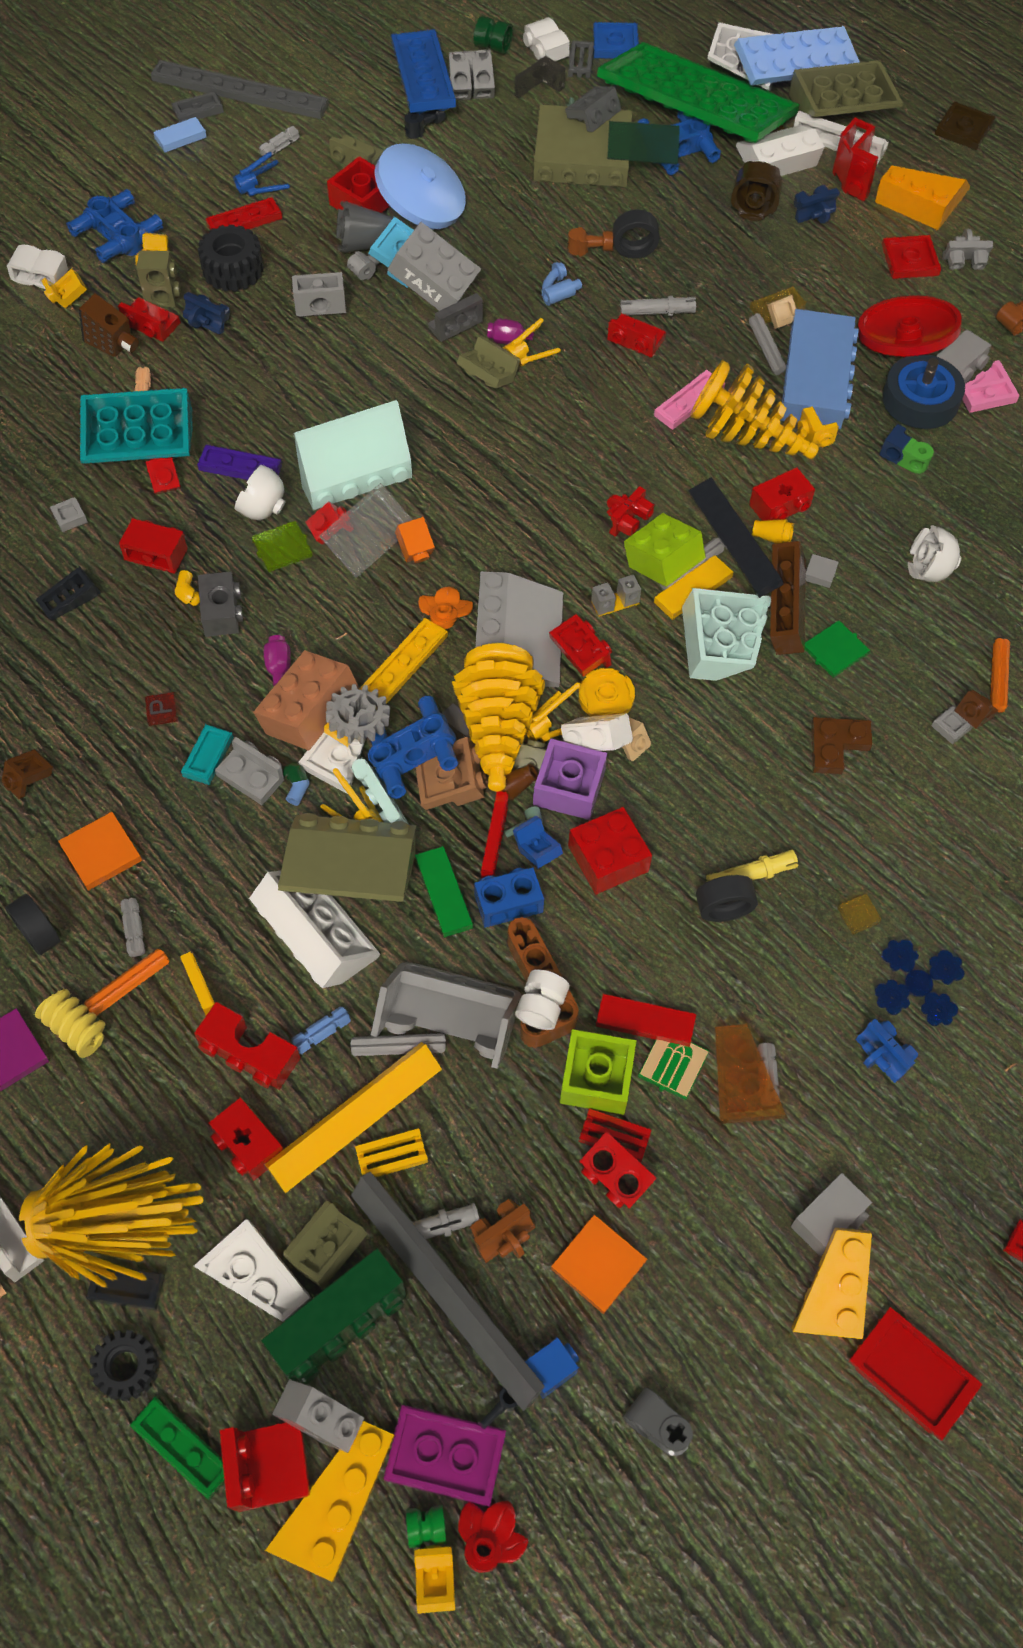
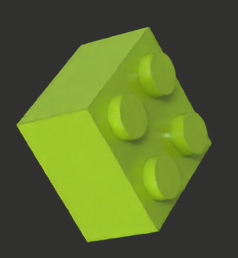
(664, 549)
(598, 1072)

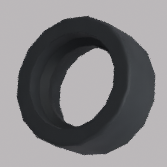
(630, 220)
(726, 898)
(33, 924)

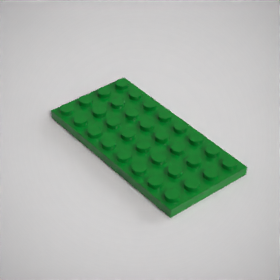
(698, 91)

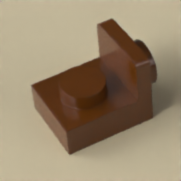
(976, 709)
(24, 770)

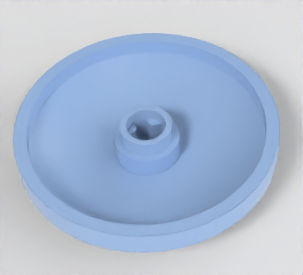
(420, 186)

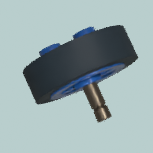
(923, 391)

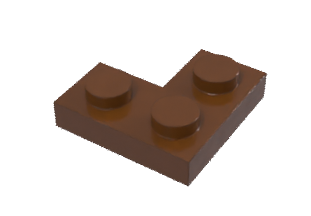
(834, 736)

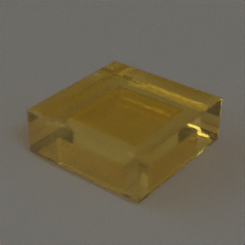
(859, 914)

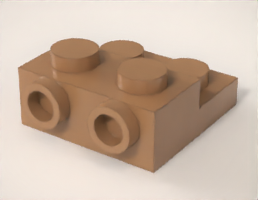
(458, 785)

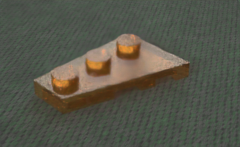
(743, 1079)

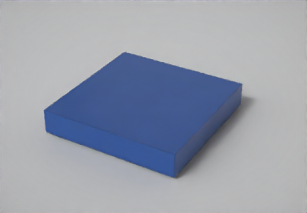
(613, 38)

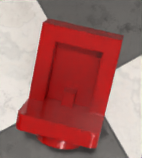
(162, 475)
(324, 519)

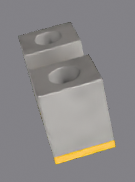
(608, 602)

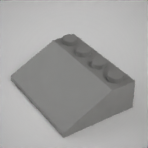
(521, 615)

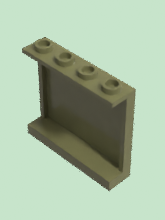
(572, 154)

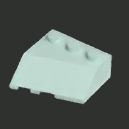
(722, 632)

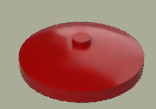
(909, 325)

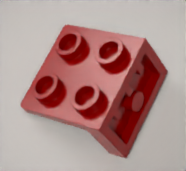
(263, 1466)

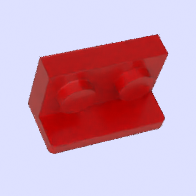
(150, 319)
(635, 335)
(580, 645)

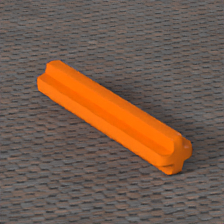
(1000, 674)
(127, 982)

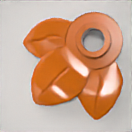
(445, 606)

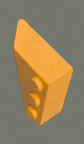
(921, 194)

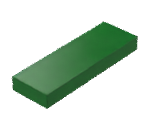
(443, 892)
(180, 1447)

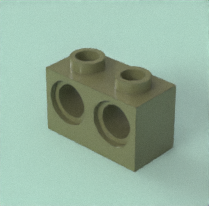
(158, 278)

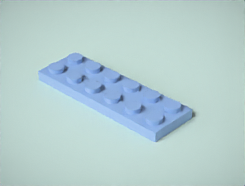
(778, 55)

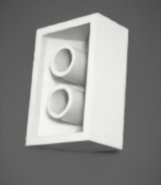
(787, 149)

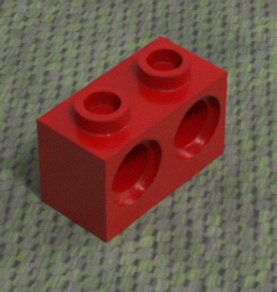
(623, 1164)

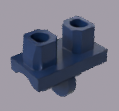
(817, 206)
(201, 312)

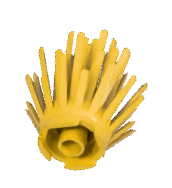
(105, 1215)

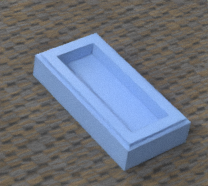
(180, 134)

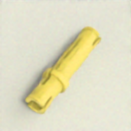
(761, 868)

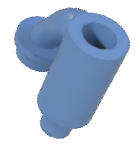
(562, 290)

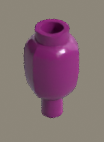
(505, 331)
(277, 657)

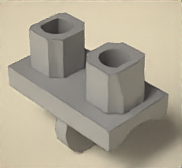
(967, 247)

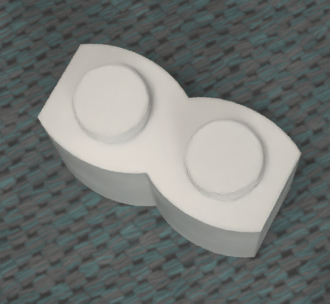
(546, 39)
(31, 265)

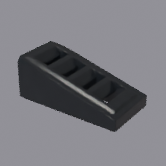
(70, 582)

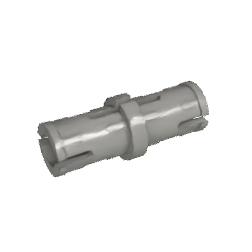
(447, 1221)

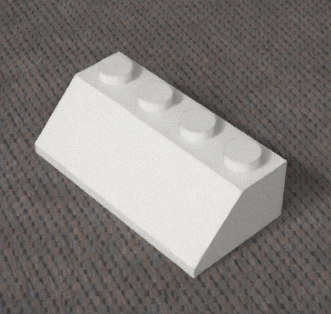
(315, 931)

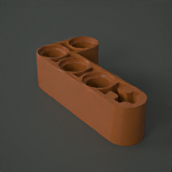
(536, 949)

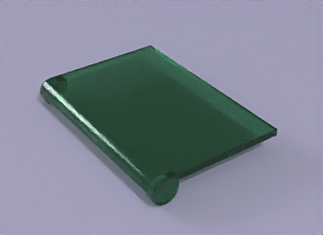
(643, 142)

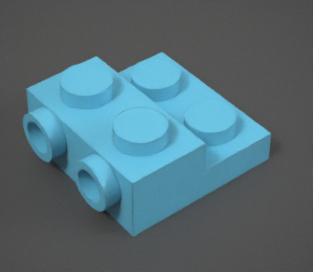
(389, 243)

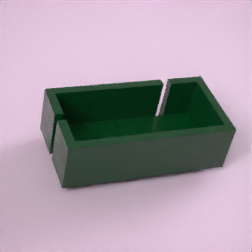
(336, 1318)

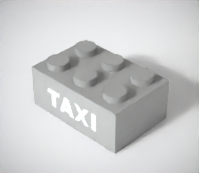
(433, 268)

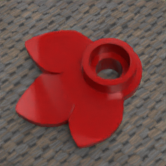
(491, 1530)

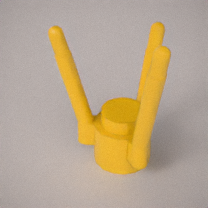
(520, 349)
(540, 722)
(364, 812)

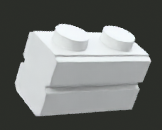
(598, 732)

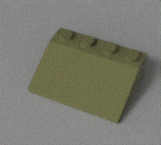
(843, 89)
(348, 857)

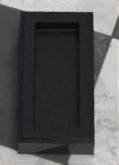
(128, 1290)

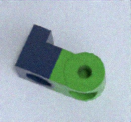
(906, 451)

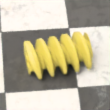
(71, 1022)

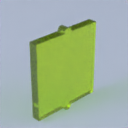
(281, 546)

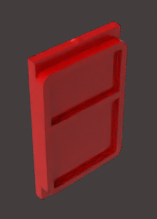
(915, 1374)

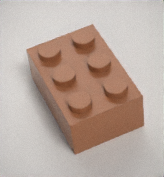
(297, 703)

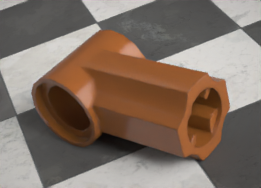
(1011, 317)

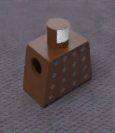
(105, 327)

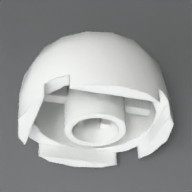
(262, 495)
(935, 555)

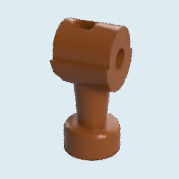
(580, 241)

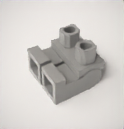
(474, 66)

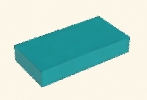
(207, 754)

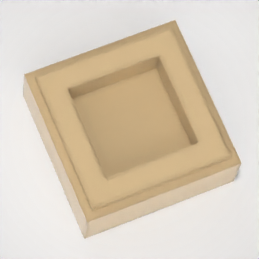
(782, 311)

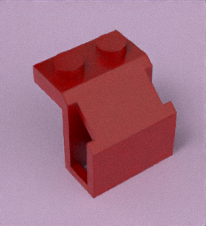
(854, 163)

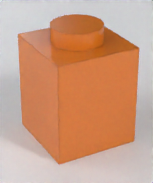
(415, 540)

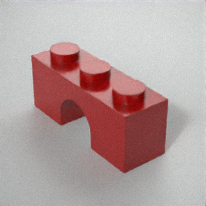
(267, 1062)

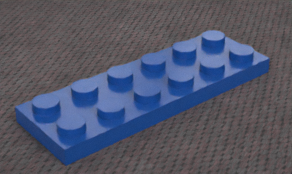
(423, 71)

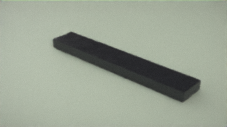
(736, 538)

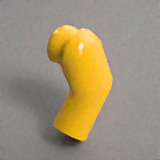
(184, 590)

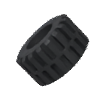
(230, 257)

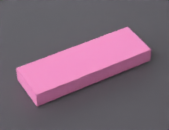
(679, 406)

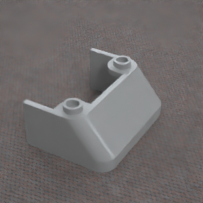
(448, 1005)

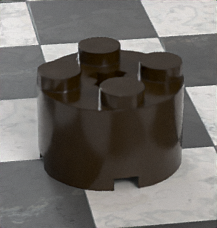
(756, 190)

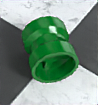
(425, 1526)

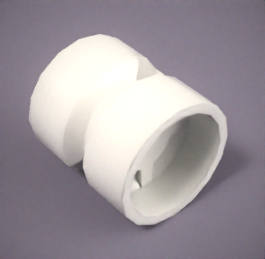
(543, 997)

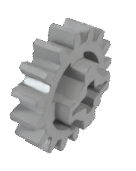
(357, 714)

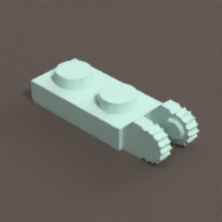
(377, 791)

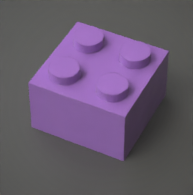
(569, 779)

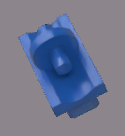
(884, 1051)

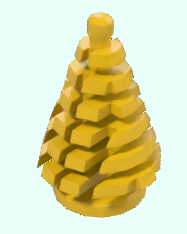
(743, 409)
(498, 703)

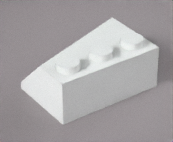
(724, 52)

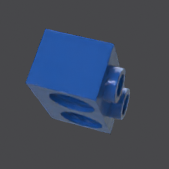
(511, 903)

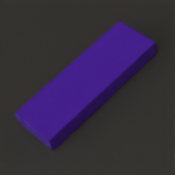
(234, 463)

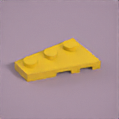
(839, 1290)

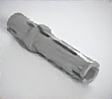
(658, 306)

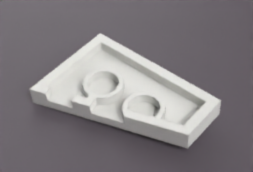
(331, 754)
(255, 1271)

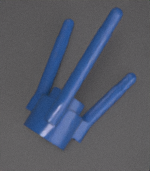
(247, 178)

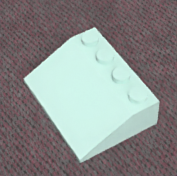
(353, 455)

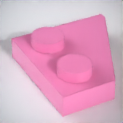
(990, 389)

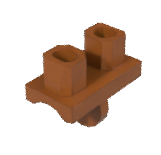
(504, 1235)

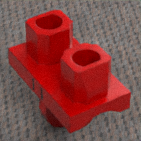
(624, 509)

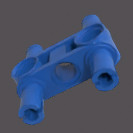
(693, 137)
(118, 228)
(413, 747)

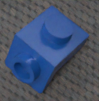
(536, 843)

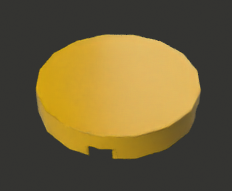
(606, 693)

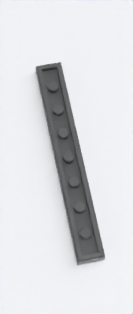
(240, 89)
(448, 1292)

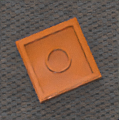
(100, 851)
(598, 1264)

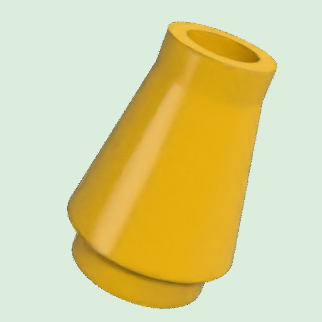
(774, 530)

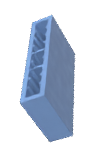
(820, 366)

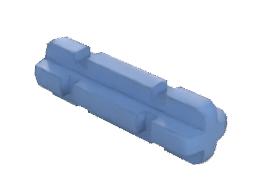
(321, 1029)

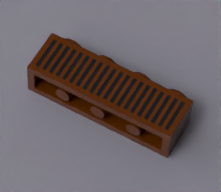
(788, 600)

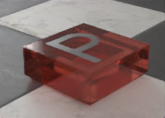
(161, 709)

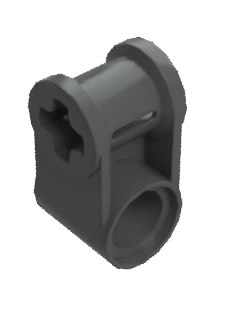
(653, 1417)

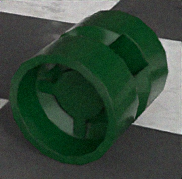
(493, 34)

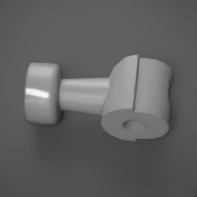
(362, 265)

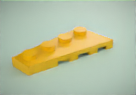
(327, 1519)

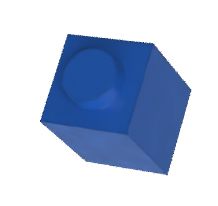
(554, 1365)

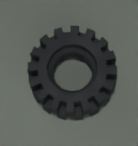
(139, 1381)

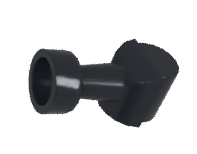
(416, 122)

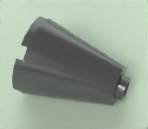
(359, 227)

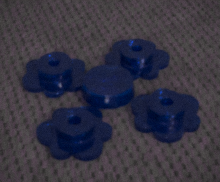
(919, 983)

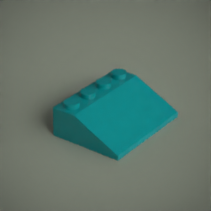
(135, 425)

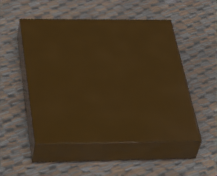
(965, 125)

